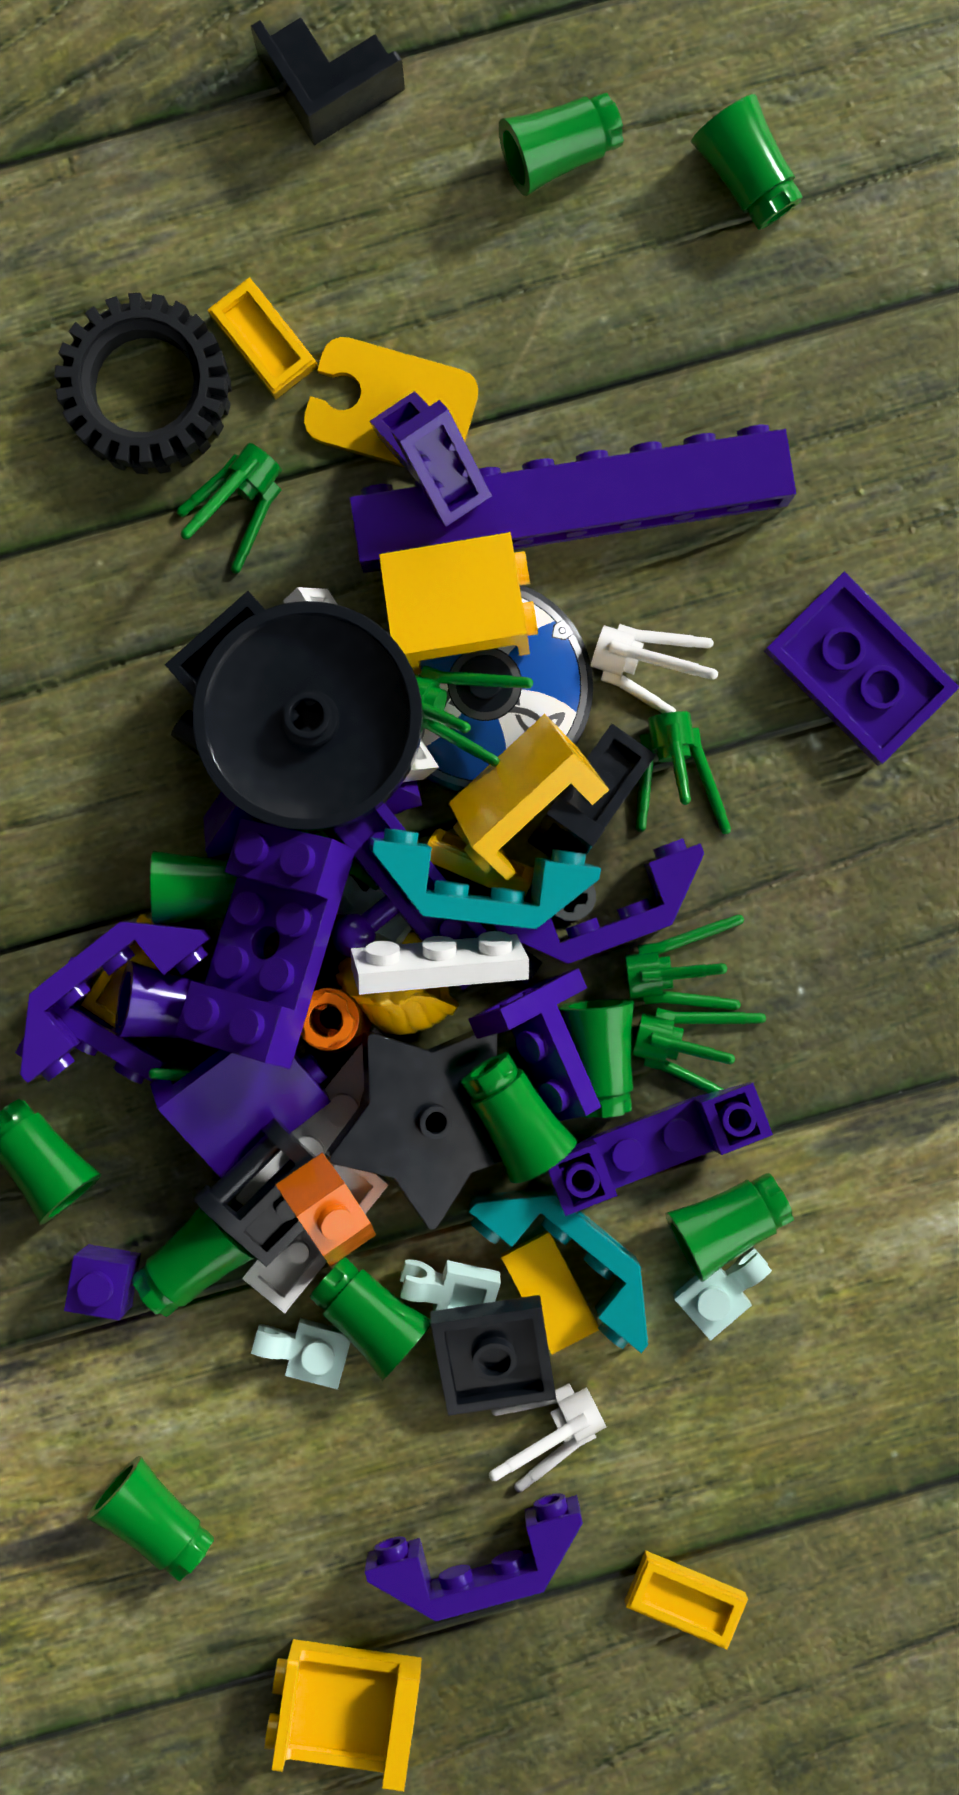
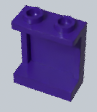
(233, 1097)

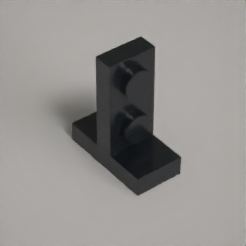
(572, 819)

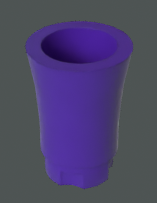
(150, 1002)

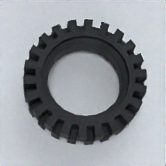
(111, 330)

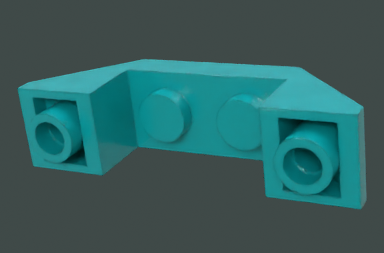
(553, 885)
(622, 1306)

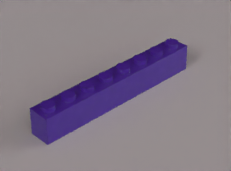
(591, 495)

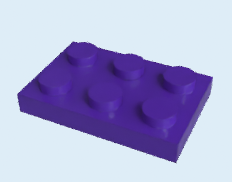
(861, 669)

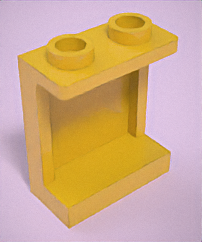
(457, 598)
(519, 788)
(345, 1709)

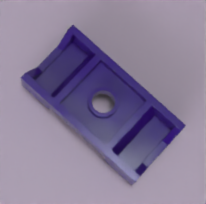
(282, 885)

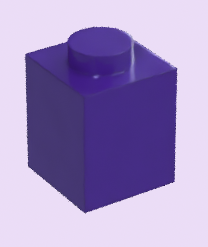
(102, 1282)

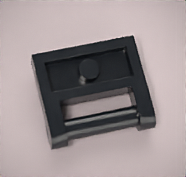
(265, 1221)

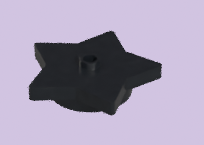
(389, 1126)

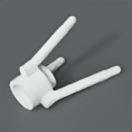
(622, 649)
(576, 1424)

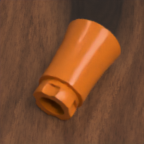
(352, 1026)

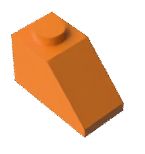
(326, 1209)

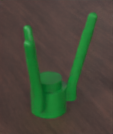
(246, 474)
(435, 700)
(672, 740)
(652, 974)
(660, 1039)

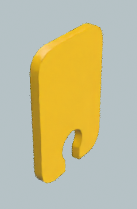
(384, 380)

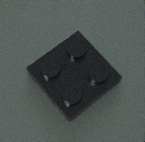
(493, 1355)

